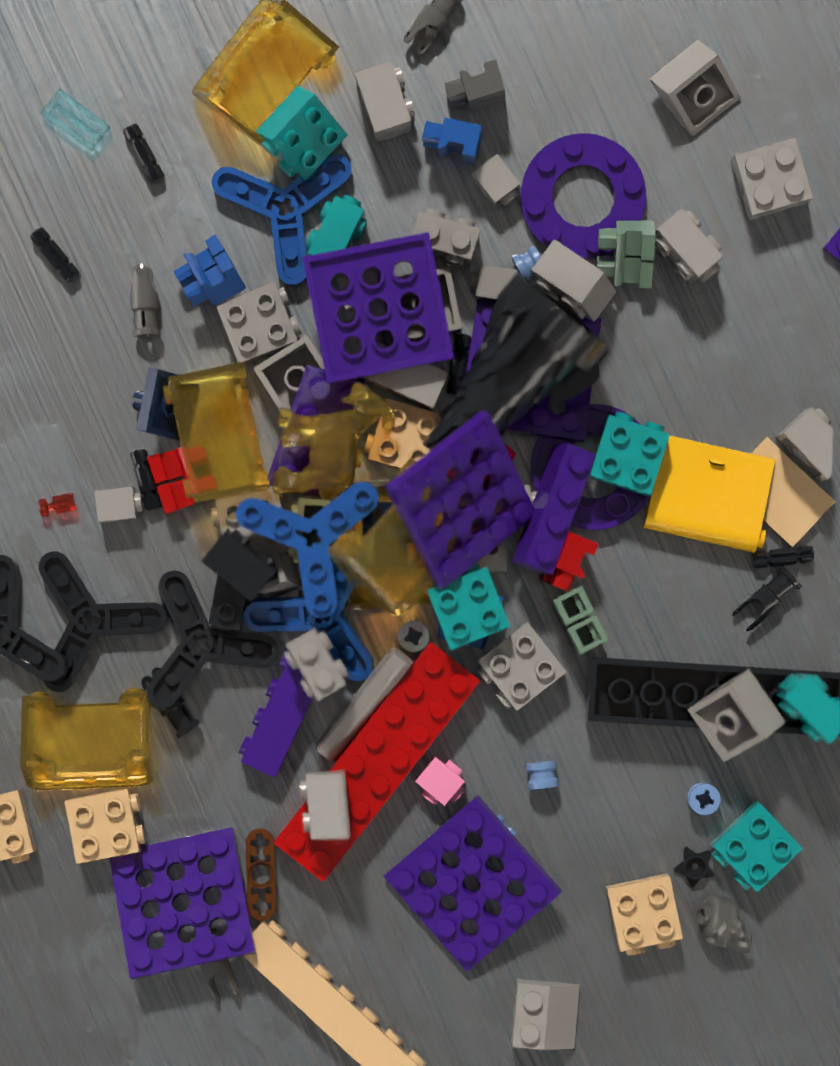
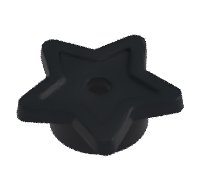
(701, 860)

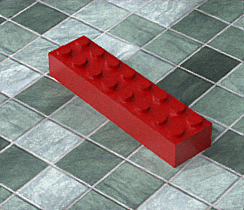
(385, 753)

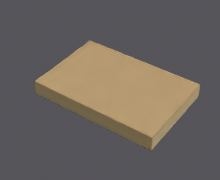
(793, 497)

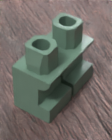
(633, 252)
(579, 620)

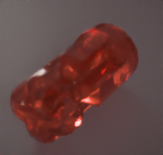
(60, 504)

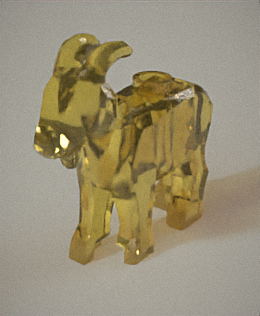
(331, 443)

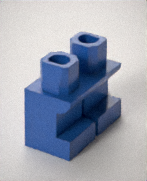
(455, 137)
(209, 275)

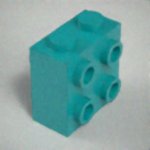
(301, 133)
(341, 225)
(629, 454)
(468, 607)
(805, 699)
(755, 847)

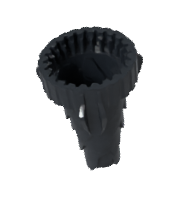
(526, 354)

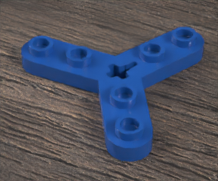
(288, 229)
(314, 561)
(292, 615)

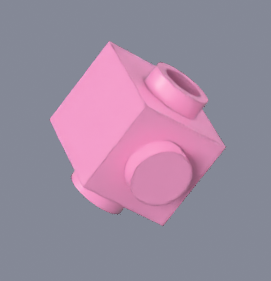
(441, 782)

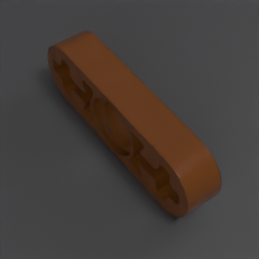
(253, 898)

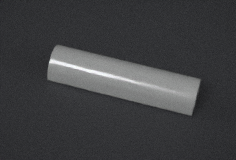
(364, 704)

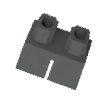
(478, 89)

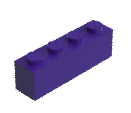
(554, 508)
(277, 722)

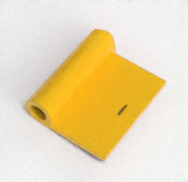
(710, 500)

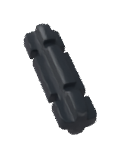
(143, 153)
(54, 254)
(459, 363)
(145, 480)
(783, 557)

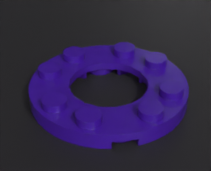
(564, 154)
(591, 512)

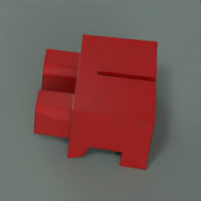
(166, 468)
(569, 561)

